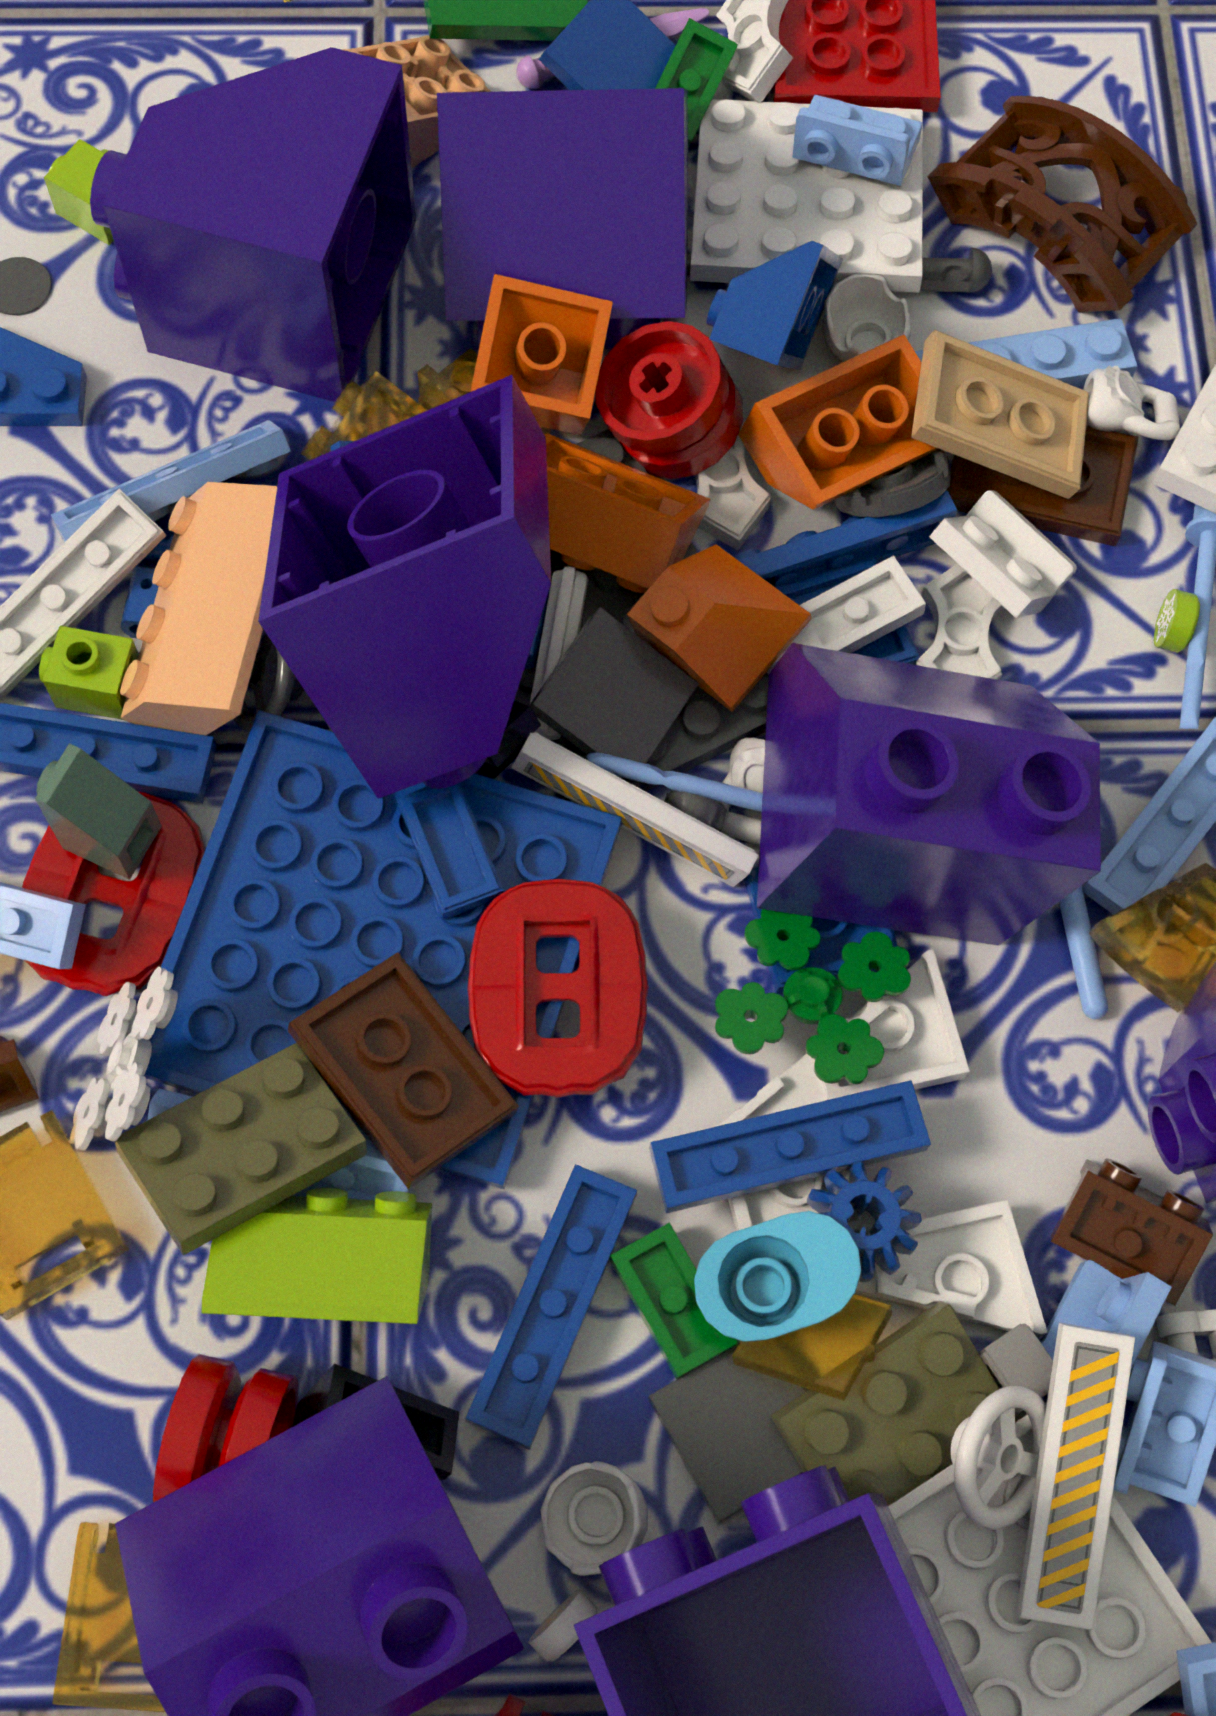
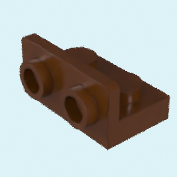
(1132, 1227)

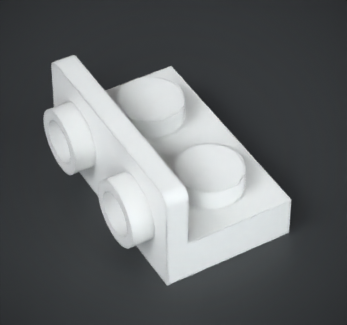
(1005, 554)

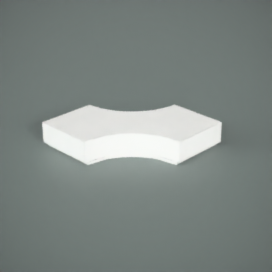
(759, 55)
(735, 498)
(962, 623)

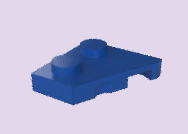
(39, 384)

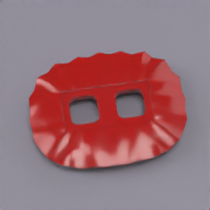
(148, 902)
(606, 987)

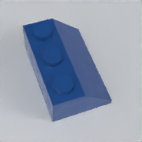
(776, 305)

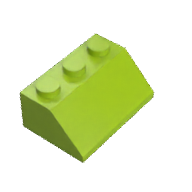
(325, 1260)

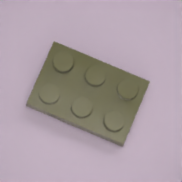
(240, 1147)
(898, 1413)

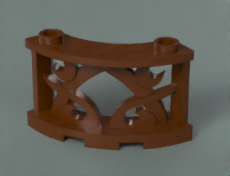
(1134, 194)

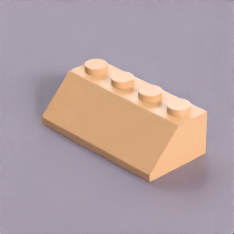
(205, 614)

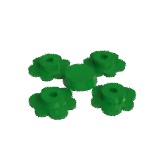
(813, 995)

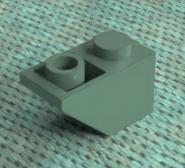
(96, 812)

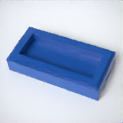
(450, 849)

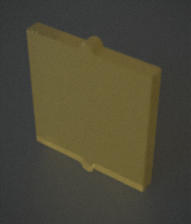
(822, 1355)

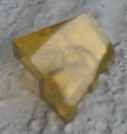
(1166, 937)

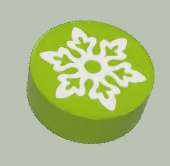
(1176, 620)

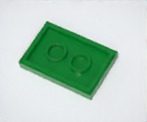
(500, 18)

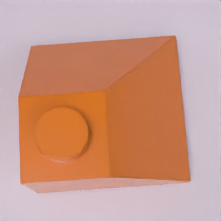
(548, 344)
(717, 622)

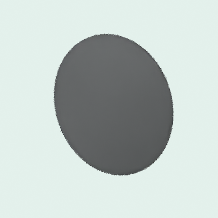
(22, 285)

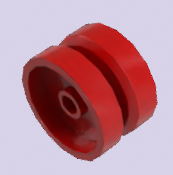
(669, 399)
(218, 1421)

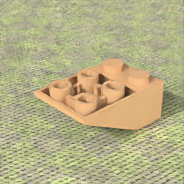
(427, 70)

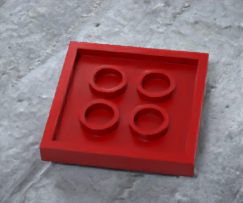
(861, 53)

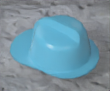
(777, 1276)

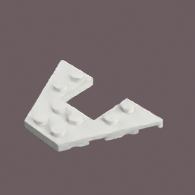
(961, 1256)

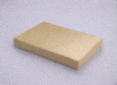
(1001, 414)

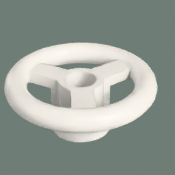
(989, 1452)

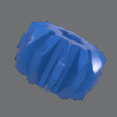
(888, 1231)

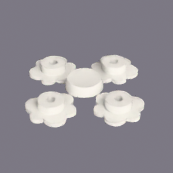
(126, 1036)

